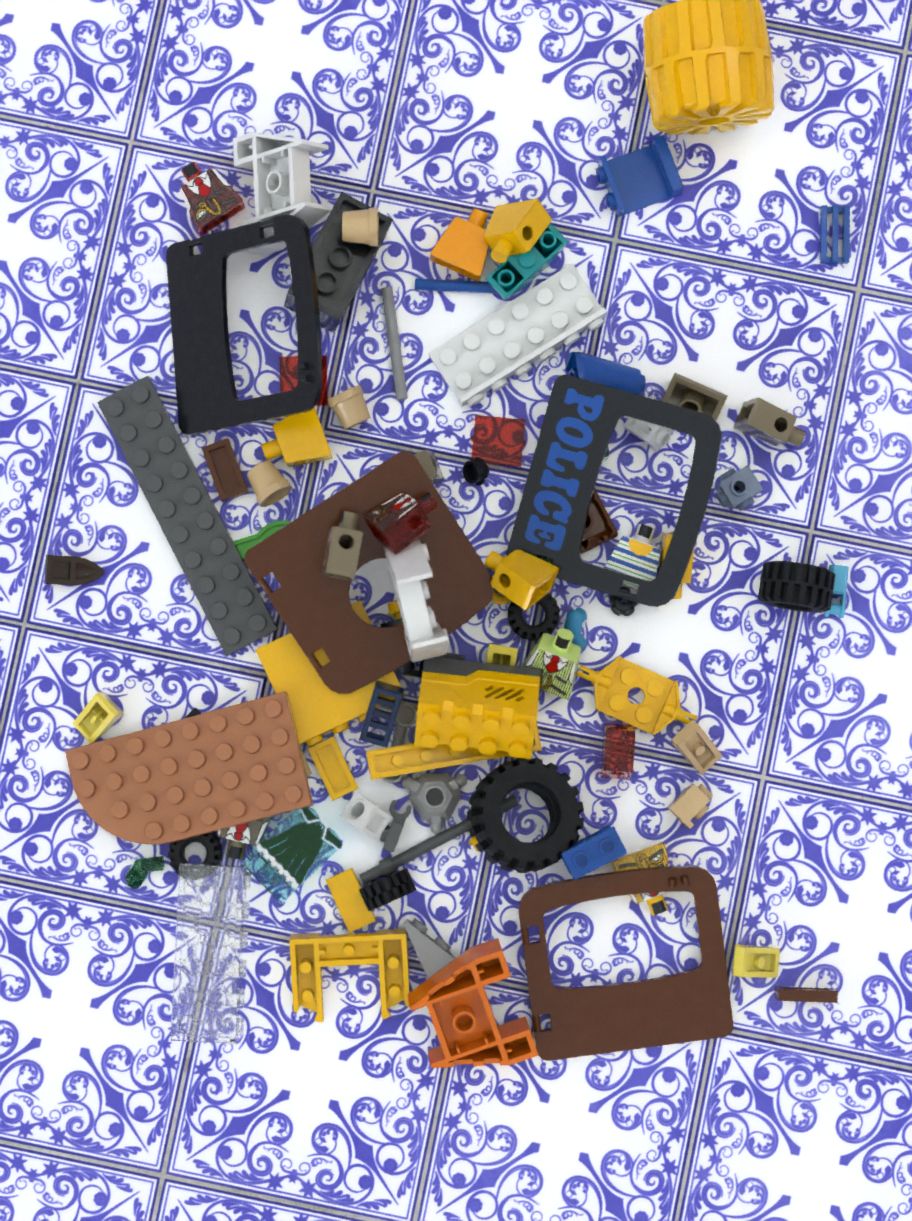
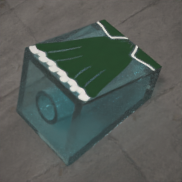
(292, 853)

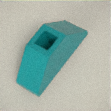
(523, 268)

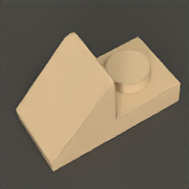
(696, 747)

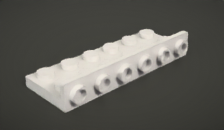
(518, 336)

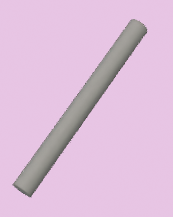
(394, 343)

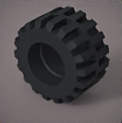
(796, 586)

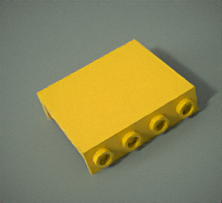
(312, 703)

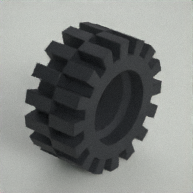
(532, 632)
(209, 841)
(387, 889)

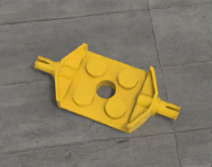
(660, 699)

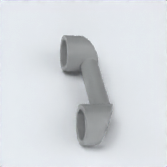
(406, 717)

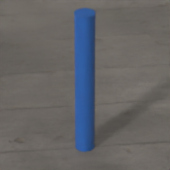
(454, 286)

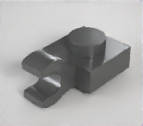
(392, 833)

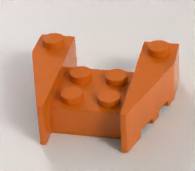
(464, 1014)

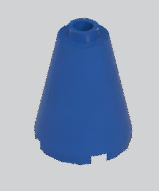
(605, 372)

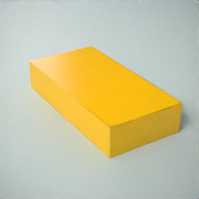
(333, 768)
(349, 901)

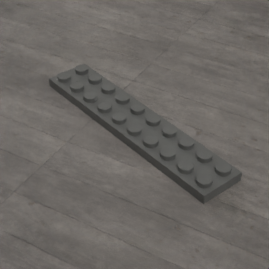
(187, 516)

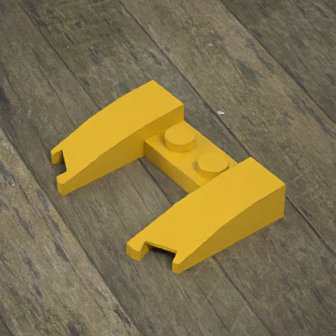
(314, 951)

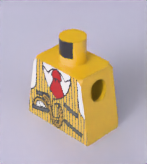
(646, 858)

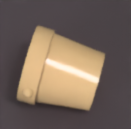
(361, 226)
(350, 407)
(268, 483)

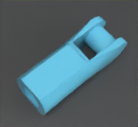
(840, 589)

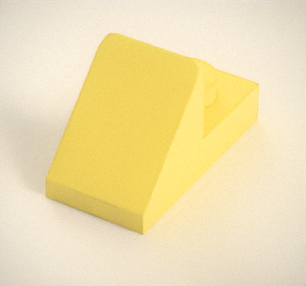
(755, 961)

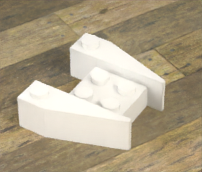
(280, 180)
(422, 633)

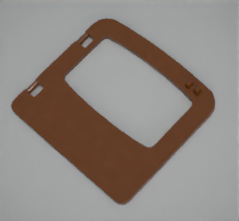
(633, 1013)

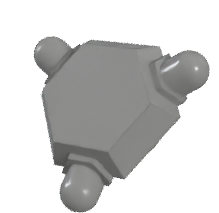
(435, 796)

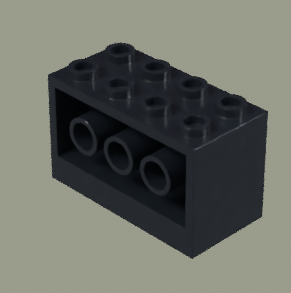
(339, 264)

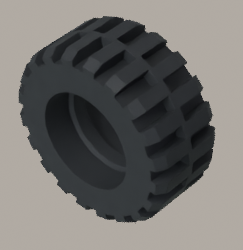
(559, 799)

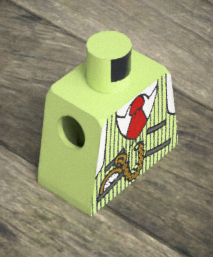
(558, 662)

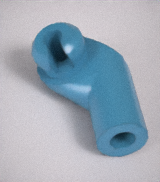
(574, 624)

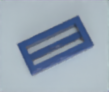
(835, 210)

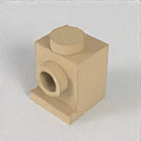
(691, 804)

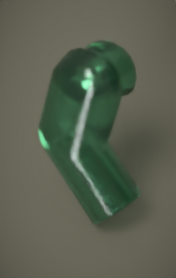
(141, 868)

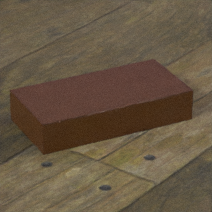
(225, 470)
(806, 994)

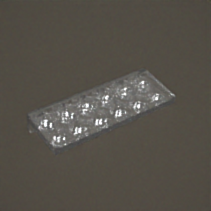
(210, 953)

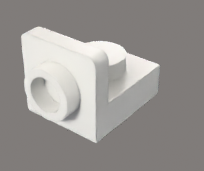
(652, 434)

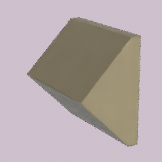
(694, 396)

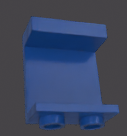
(640, 178)
(593, 852)

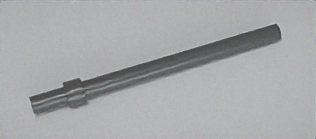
(388, 865)

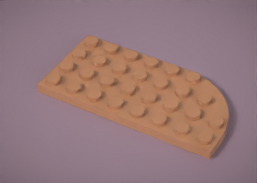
(194, 773)

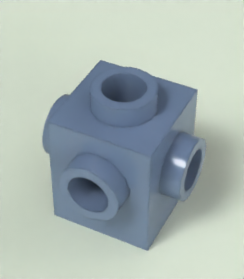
(747, 484)

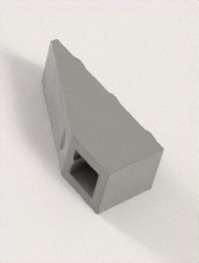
(431, 953)

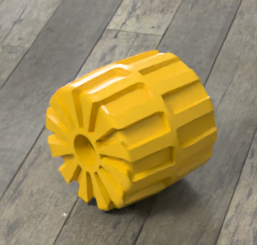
(708, 65)

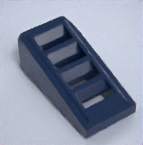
(389, 690)

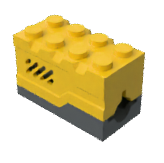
(477, 706)

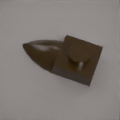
(70, 570)

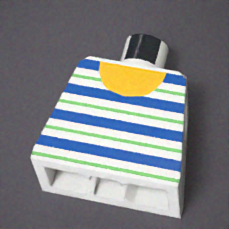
(636, 556)

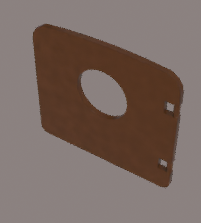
(320, 607)

